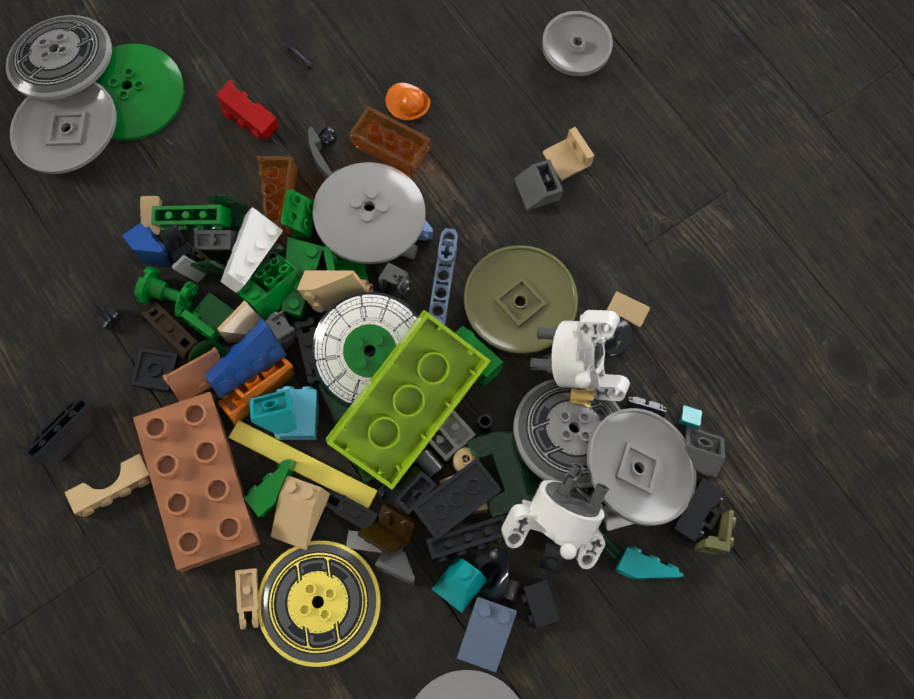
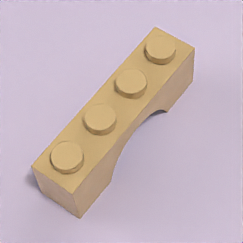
(85, 499)

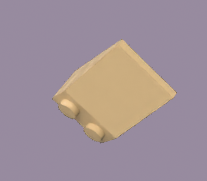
(327, 288)
(298, 512)

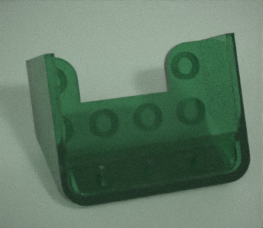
(516, 477)

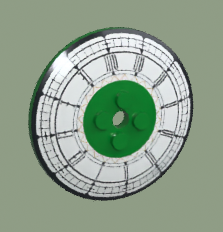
(347, 331)

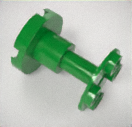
(152, 287)

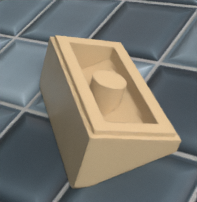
(629, 309)

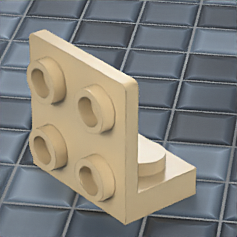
(570, 155)

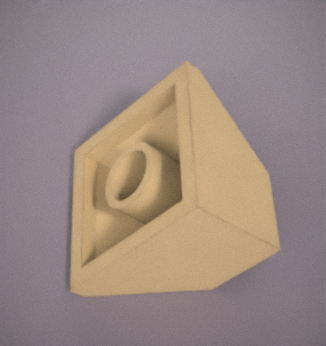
(238, 323)

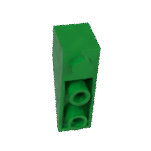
(265, 496)

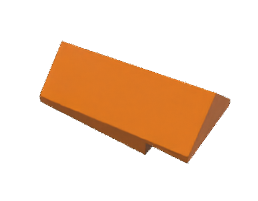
(237, 403)

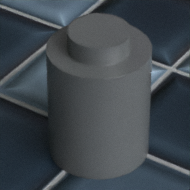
(429, 463)

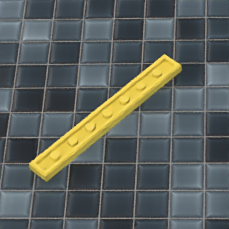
(305, 466)

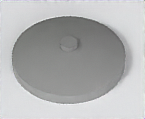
(577, 43)

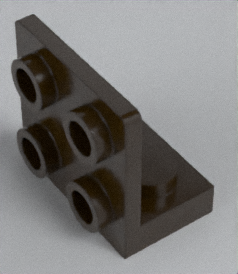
(391, 530)

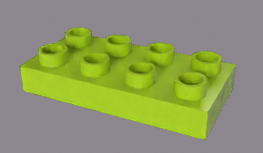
(407, 400)

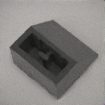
(539, 185)

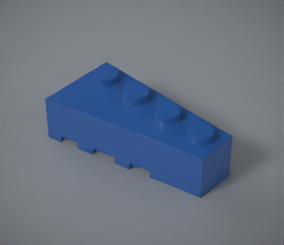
(246, 359)

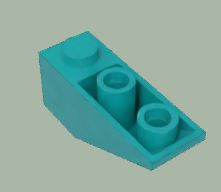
(641, 567)

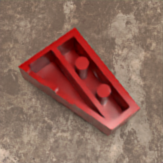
(245, 112)

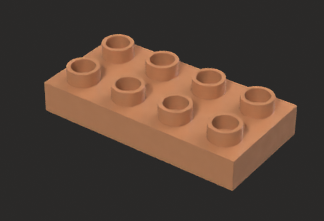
(195, 482)

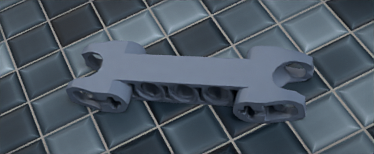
(445, 267)

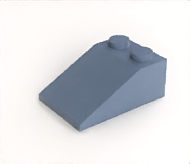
(486, 634)

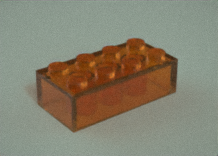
(390, 141)

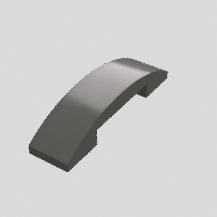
(315, 146)

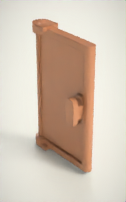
(188, 377)

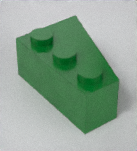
(495, 364)

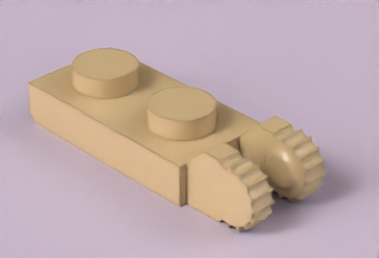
(247, 596)

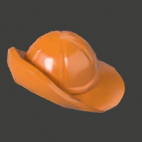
(407, 101)

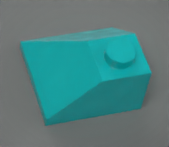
(273, 412)
(459, 584)

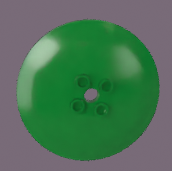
(154, 93)

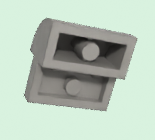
(451, 436)

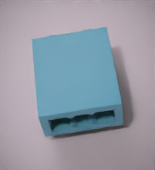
(306, 413)

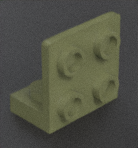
(723, 541)

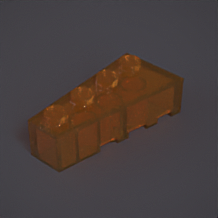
(276, 177)

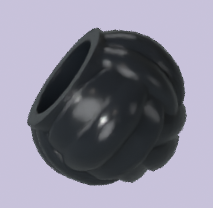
(328, 136)

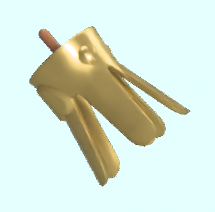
(580, 396)

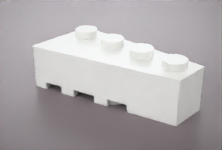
(251, 246)

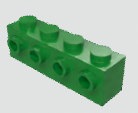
(191, 216)

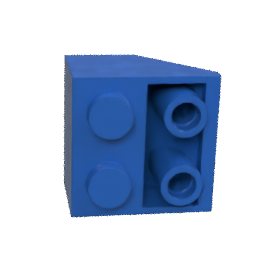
(147, 246)

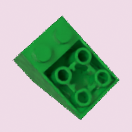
(269, 286)

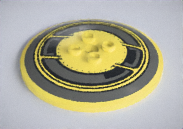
(326, 633)

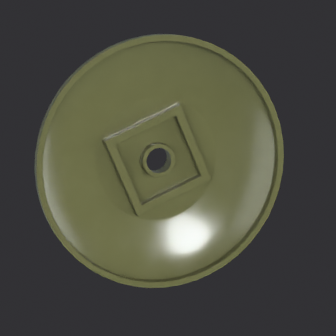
(515, 274)

